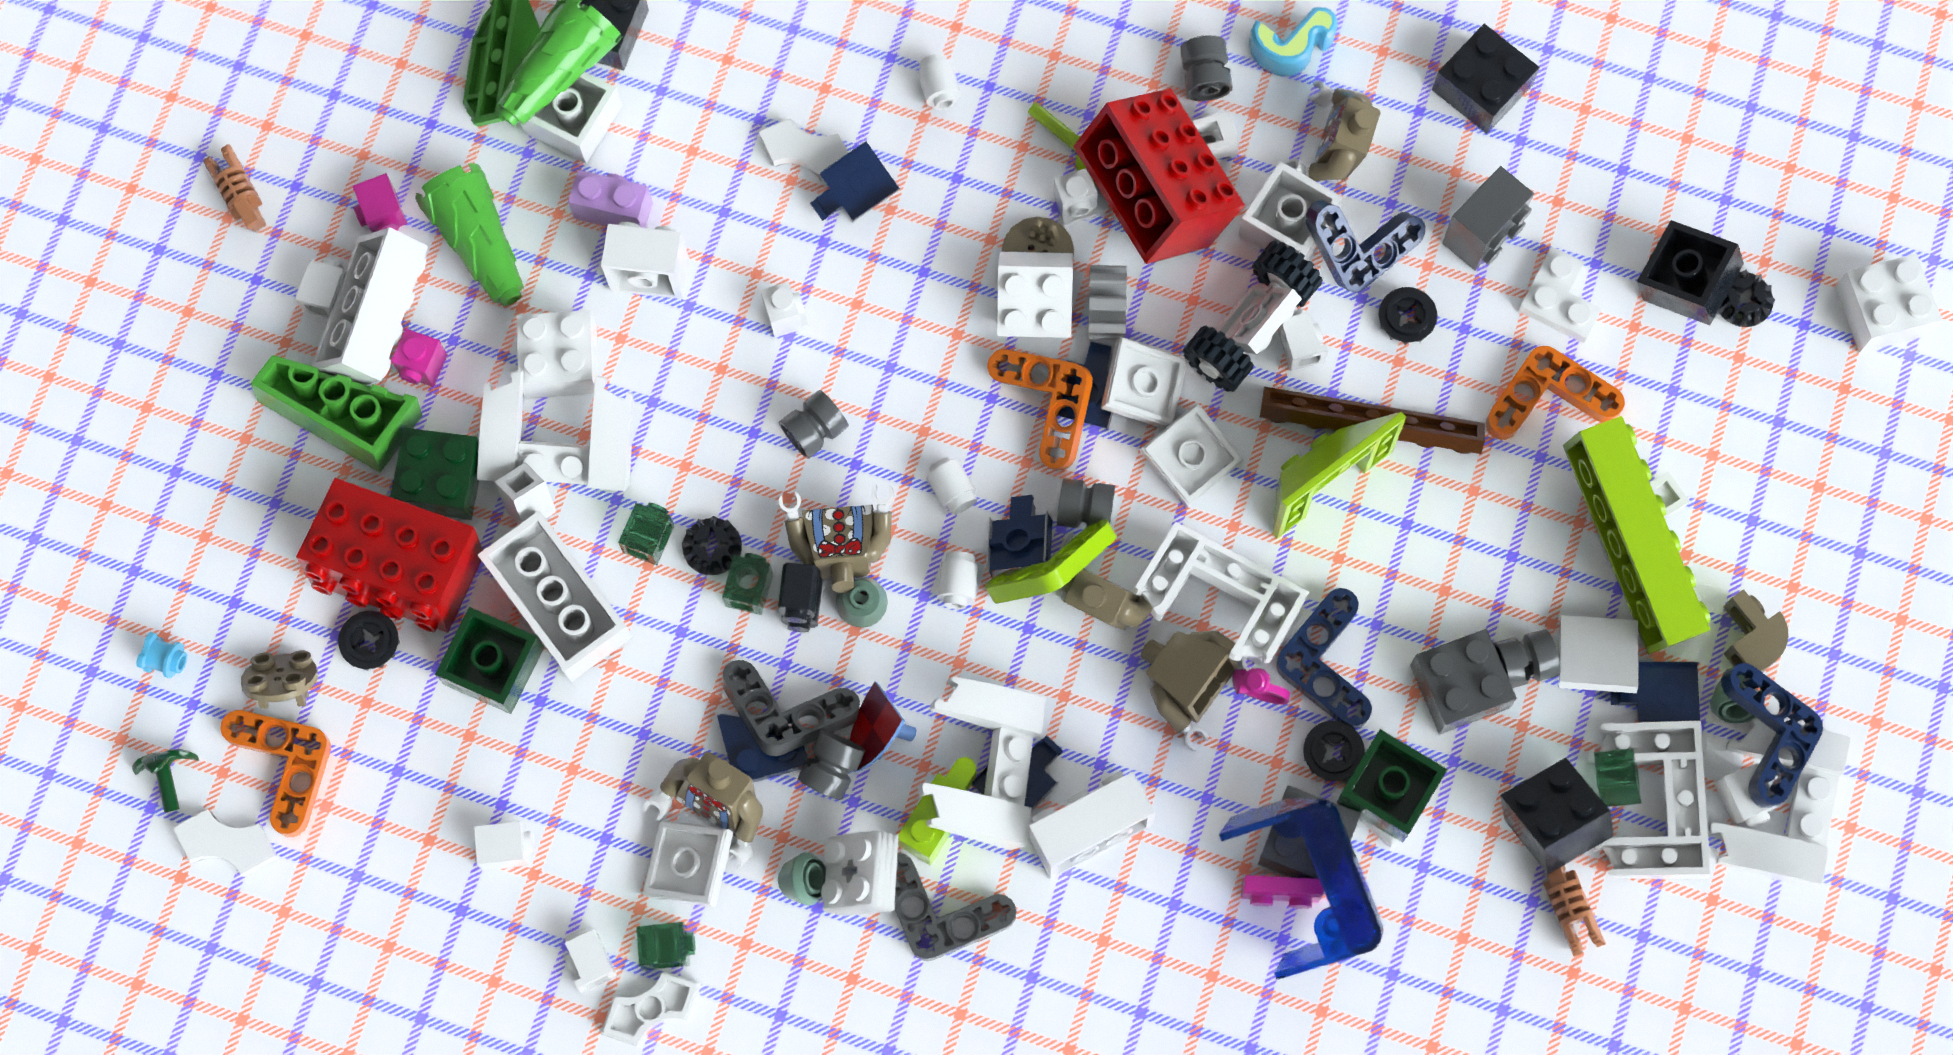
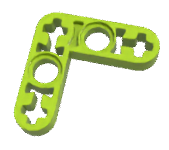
(1057, 571)

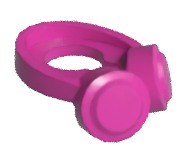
(1257, 685)

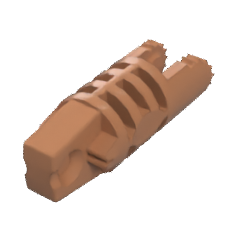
(236, 189)
(1572, 908)

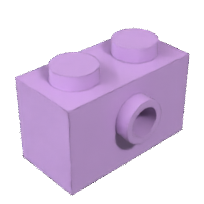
(609, 199)

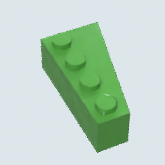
(344, 413)

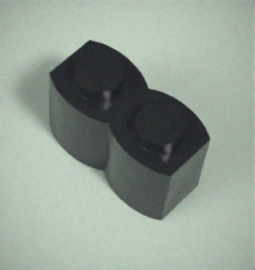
(800, 596)

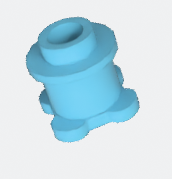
(162, 656)

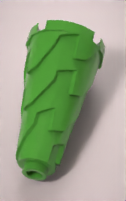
(561, 52)
(470, 224)

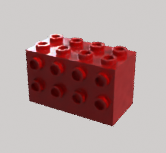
(1158, 175)
(390, 556)

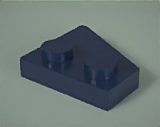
(749, 758)

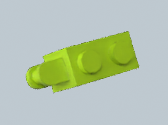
(921, 839)

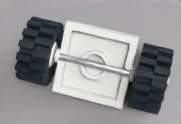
(1255, 318)

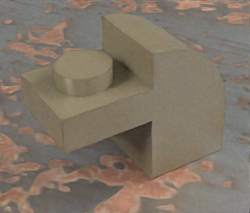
(1764, 637)

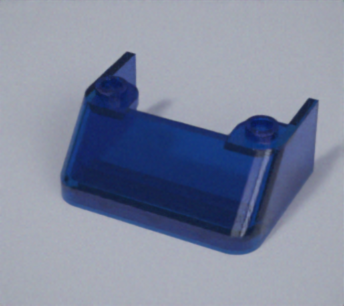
(1352, 920)

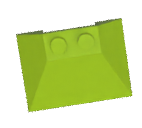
(1329, 458)

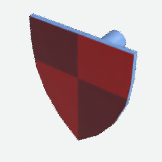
(878, 726)

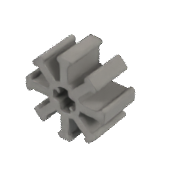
(1107, 302)

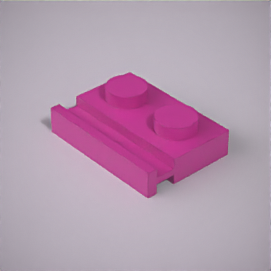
(1266, 889)

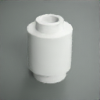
(939, 81)
(951, 485)
(958, 580)

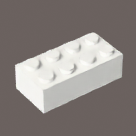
(371, 306)
(555, 596)

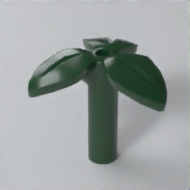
(160, 764)

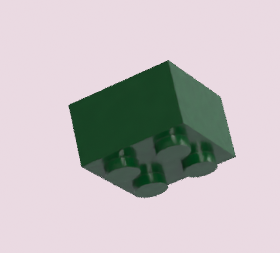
(437, 472)
(490, 660)
(1392, 785)

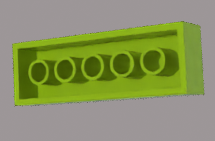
(1636, 535)

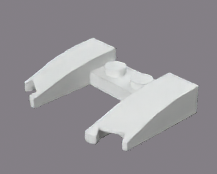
(600, 465)
(1189, 553)
(1000, 813)
(1686, 846)
(1803, 851)

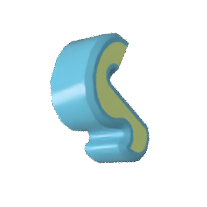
(1295, 52)

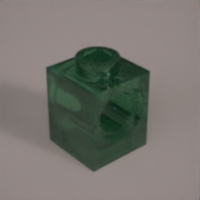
(647, 532)
(754, 598)
(1617, 777)
(665, 946)

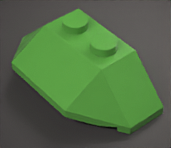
(495, 55)

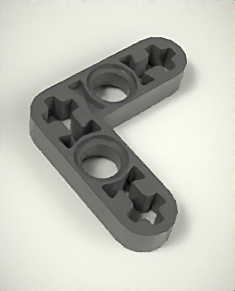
(776, 720)
(942, 926)

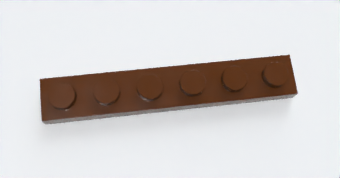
(1333, 413)

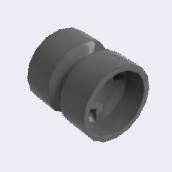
(1204, 66)
(817, 421)
(1084, 504)
(1531, 657)
(831, 764)

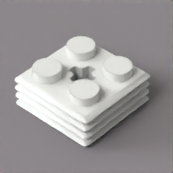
(860, 873)

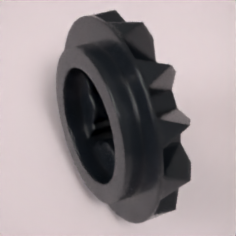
(1403, 300)
(1750, 313)
(697, 555)
(352, 636)
(1333, 733)

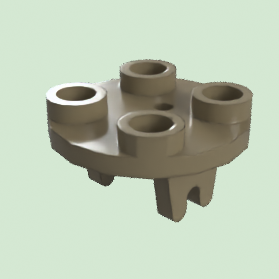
(1039, 233)
(279, 677)

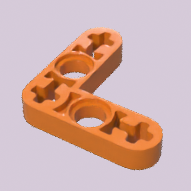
(1543, 380)
(1057, 385)
(297, 762)

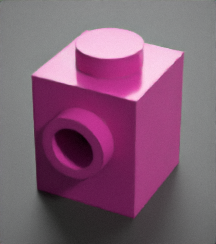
(378, 204)
(419, 358)

